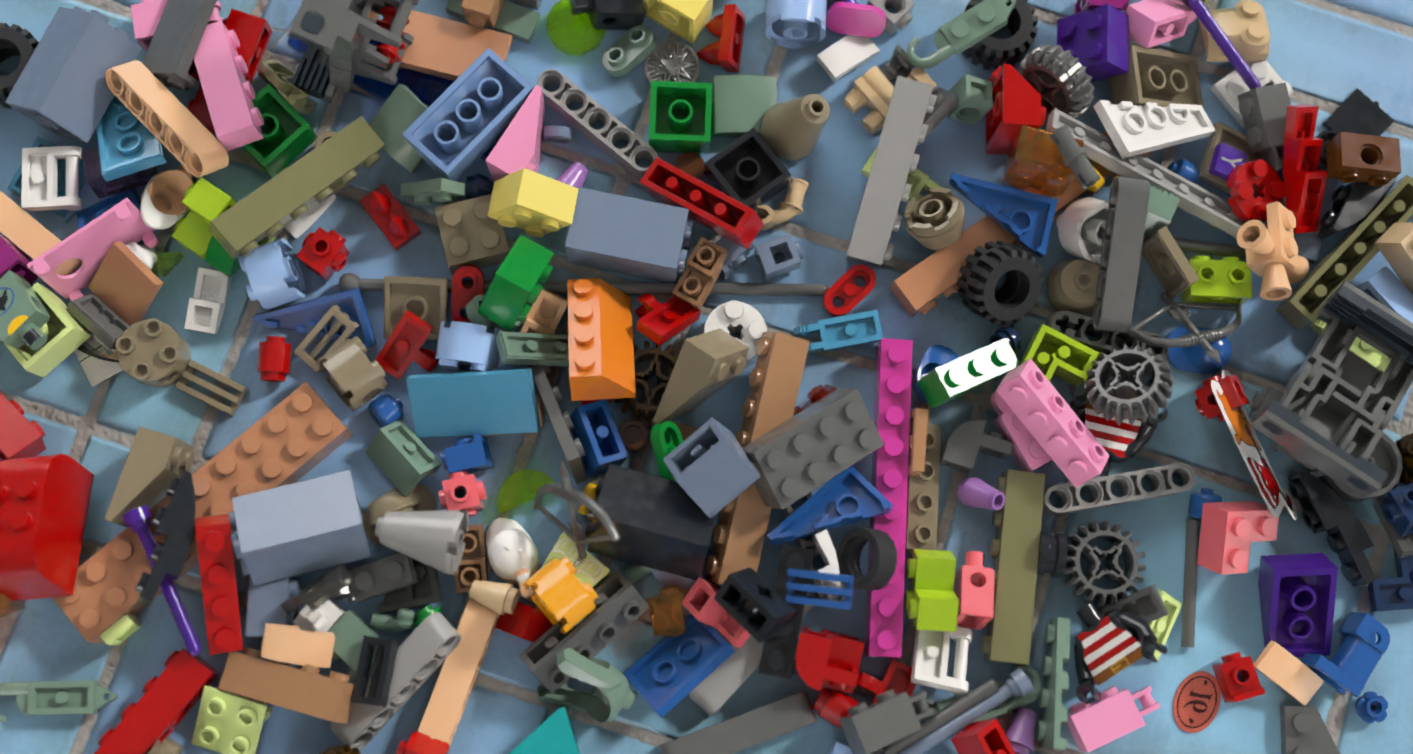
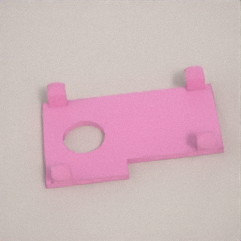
(91, 245)

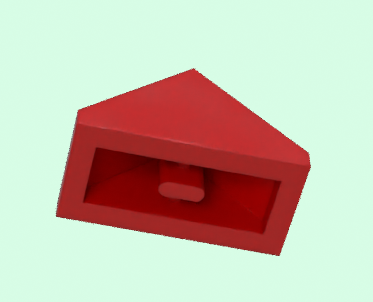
(524, 623)

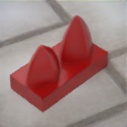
(730, 29)
(390, 217)

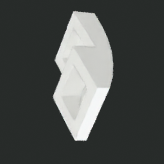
(846, 55)
(209, 301)
(826, 549)

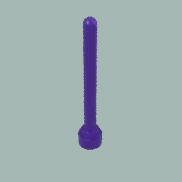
(1224, 43)
(140, 522)

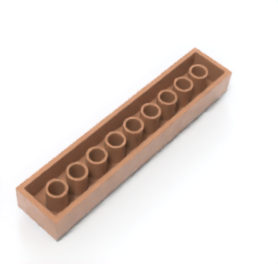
(264, 457)

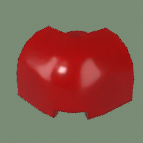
(829, 659)

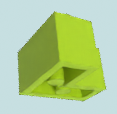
(205, 205)
(1059, 355)
(931, 593)

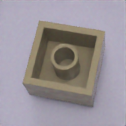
(470, 234)

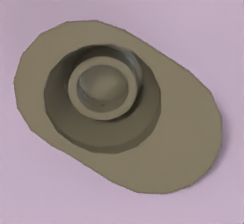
(393, 501)

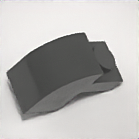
(966, 440)

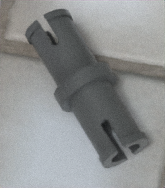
(1074, 157)

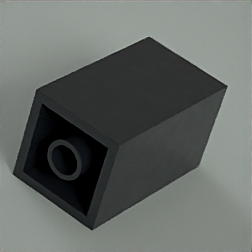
(655, 523)

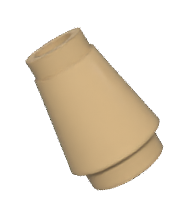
(495, 595)

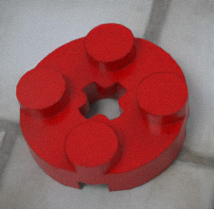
(1268, 187)

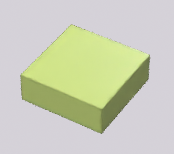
(121, 630)

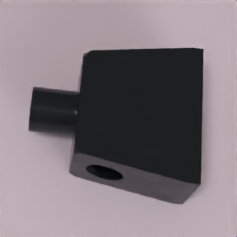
(611, 13)

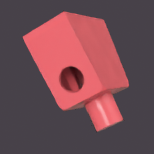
(975, 592)

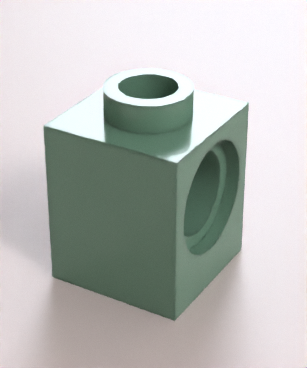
(974, 99)

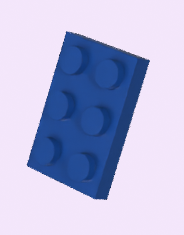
(678, 665)

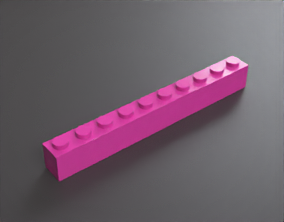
(890, 478)

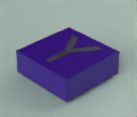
(1225, 160)

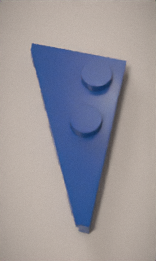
(1018, 212)
(307, 314)
(838, 503)

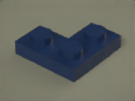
(1394, 593)

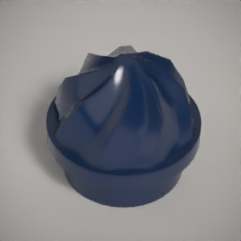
(478, 186)
(1010, 334)

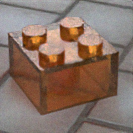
(1037, 163)

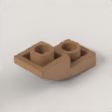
(701, 274)
(474, 559)

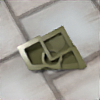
(280, 79)

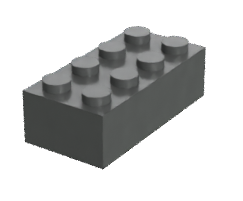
(812, 447)

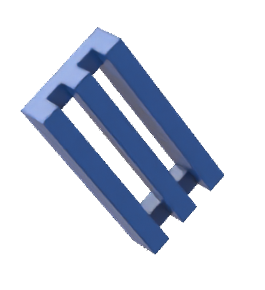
(791, 586)

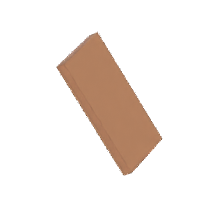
(448, 46)

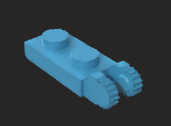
(843, 331)

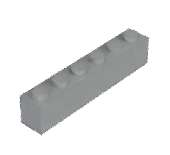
(890, 170)

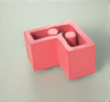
(1228, 533)

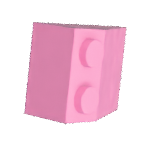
(521, 141)

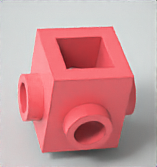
(475, 493)

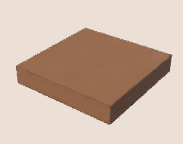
(125, 283)

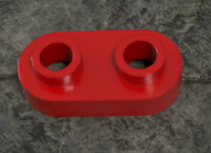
(848, 292)
(462, 294)

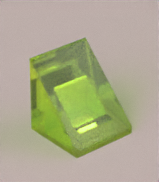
(168, 261)

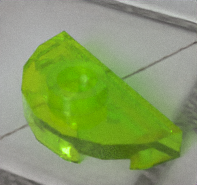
(520, 489)

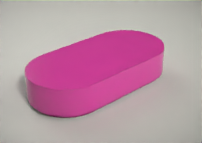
(856, 19)

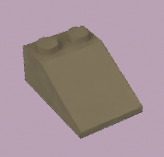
(1157, 78)
(700, 371)
(148, 472)

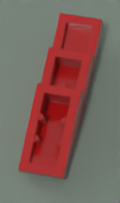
(1301, 156)

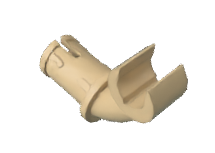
(788, 208)

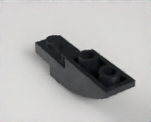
(1351, 205)
(1328, 512)
(176, 527)

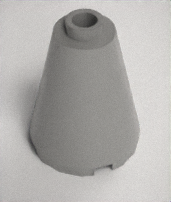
(426, 536)

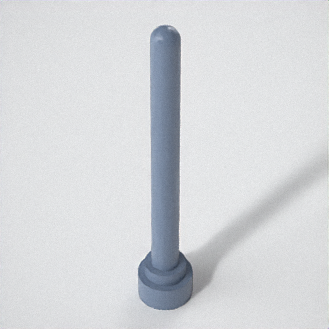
(1016, 685)

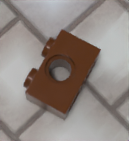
(1363, 158)

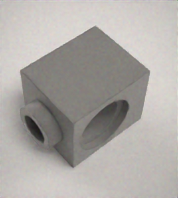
(895, 20)

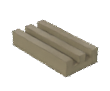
(343, 319)
(188, 376)

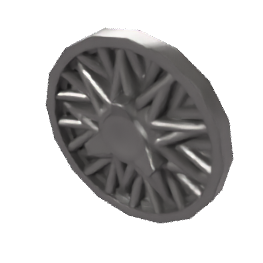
(672, 62)

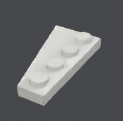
(1152, 127)

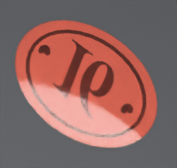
(1196, 702)

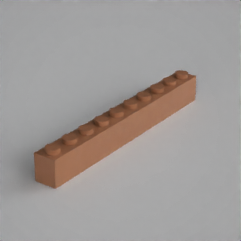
(939, 272)

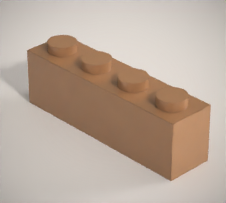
(289, 686)

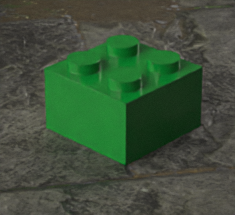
(680, 116)
(284, 133)
(517, 283)

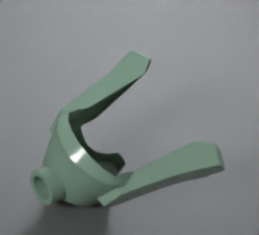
(609, 693)

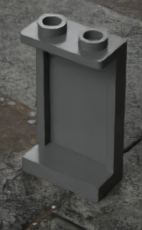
(177, 42)

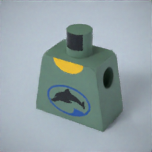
(21, 313)

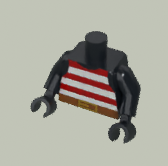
(1120, 440)
(1110, 647)

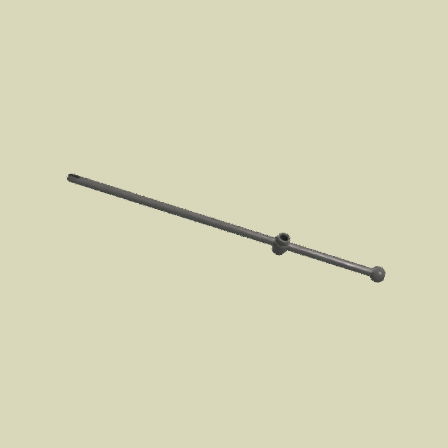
(351, 281)

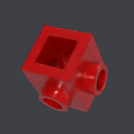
(324, 253)
(1233, 391)

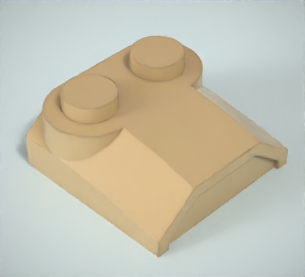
(1245, 28)

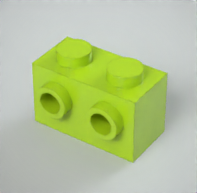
(1219, 282)

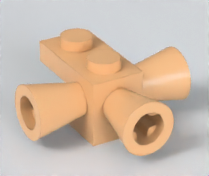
(1273, 252)

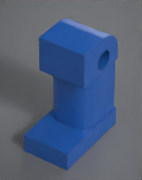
(1355, 656)

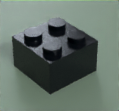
(747, 171)

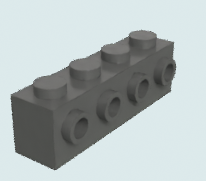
(615, 610)

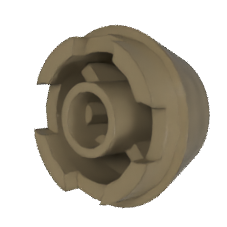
(935, 218)
(1073, 286)

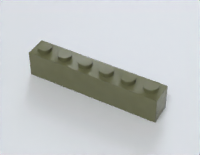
(296, 188)
(1347, 256)
(1014, 567)

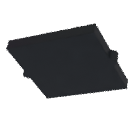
(1359, 116)

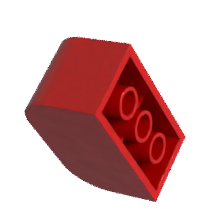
(42, 525)

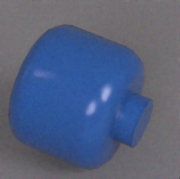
(1185, 169)
(385, 410)
(1197, 499)

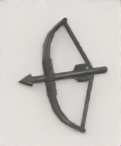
(1179, 312)
(575, 497)

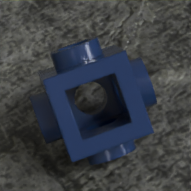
(1398, 508)

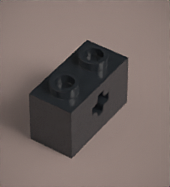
(754, 604)

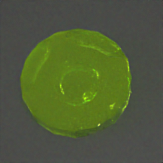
(572, 32)

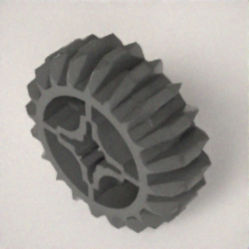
(1058, 79)
(1126, 394)
(1112, 571)

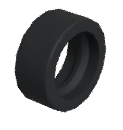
(883, 557)

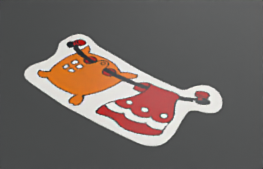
(1253, 454)

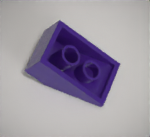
(1298, 602)

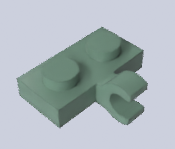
(433, 189)

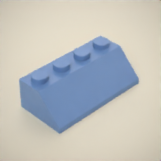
(468, 116)

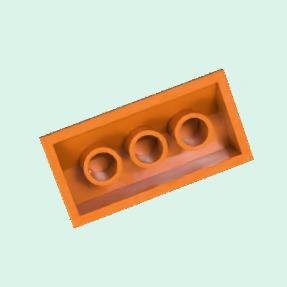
(599, 341)

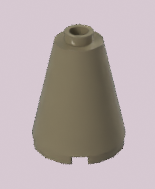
(795, 126)

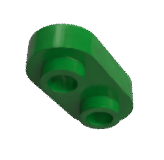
(665, 439)

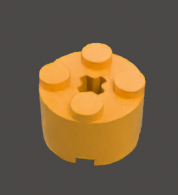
(561, 594)

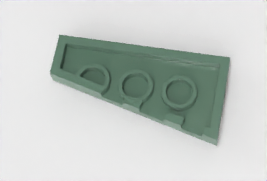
(1056, 685)

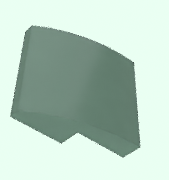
(741, 103)
(392, 120)

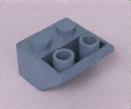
(711, 467)

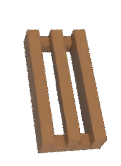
(917, 441)

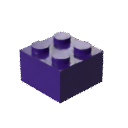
(1098, 40)

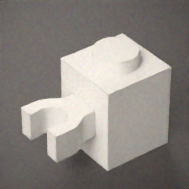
(321, 619)

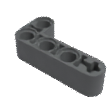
(1105, 339)

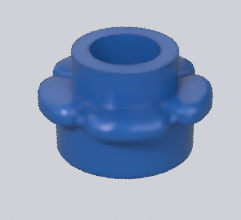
(1363, 707)

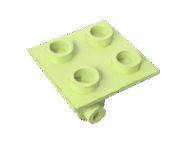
(229, 722)

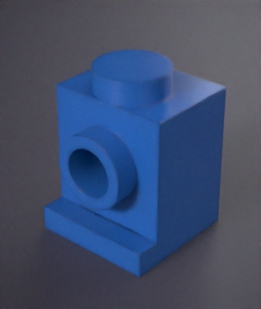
(467, 455)

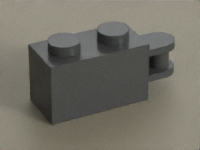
(1264, 121)
(884, 721)

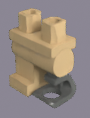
(876, 89)

